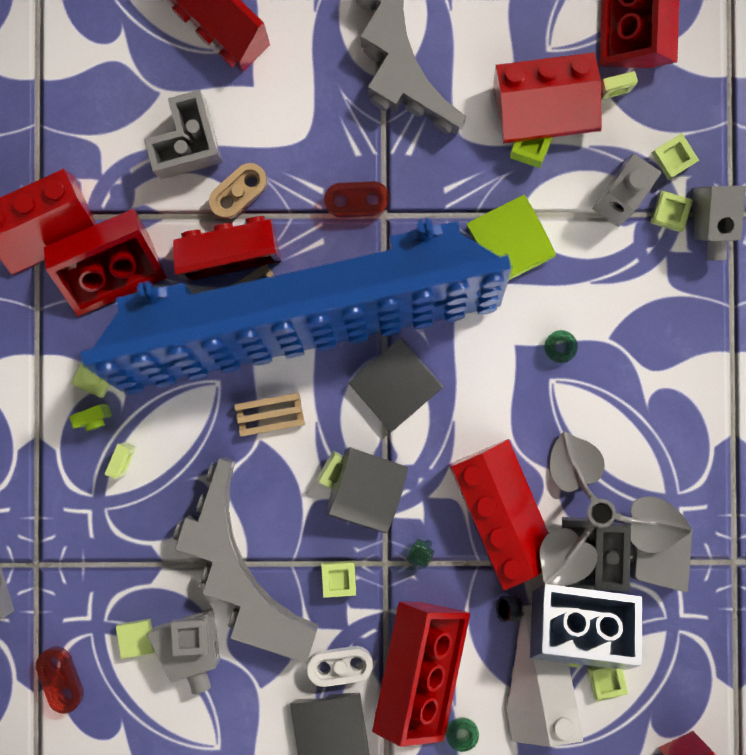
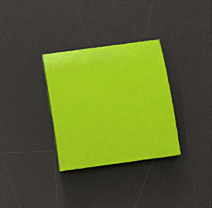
(514, 232)

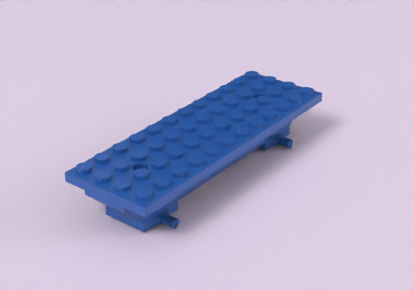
(181, 334)

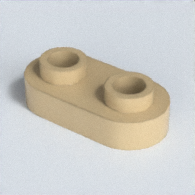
(236, 189)

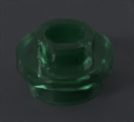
(570, 342)
(420, 554)
(466, 743)

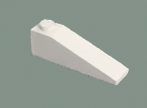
(541, 696)

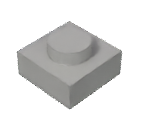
(189, 636)

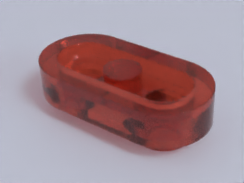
(356, 196)
(56, 679)

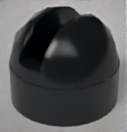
(509, 615)

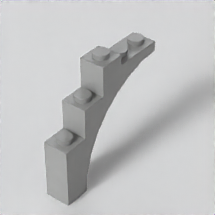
(400, 75)
(260, 618)

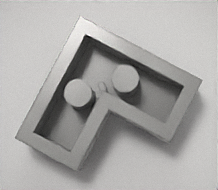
(193, 142)

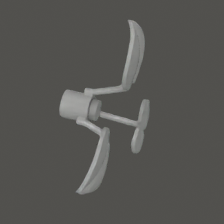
(565, 555)

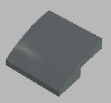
(396, 384)
(367, 490)
(613, 551)
(330, 725)

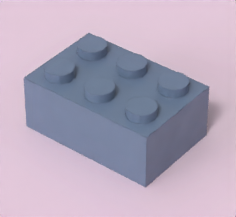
(586, 627)

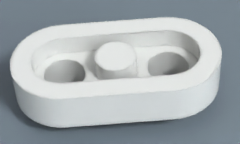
(340, 667)

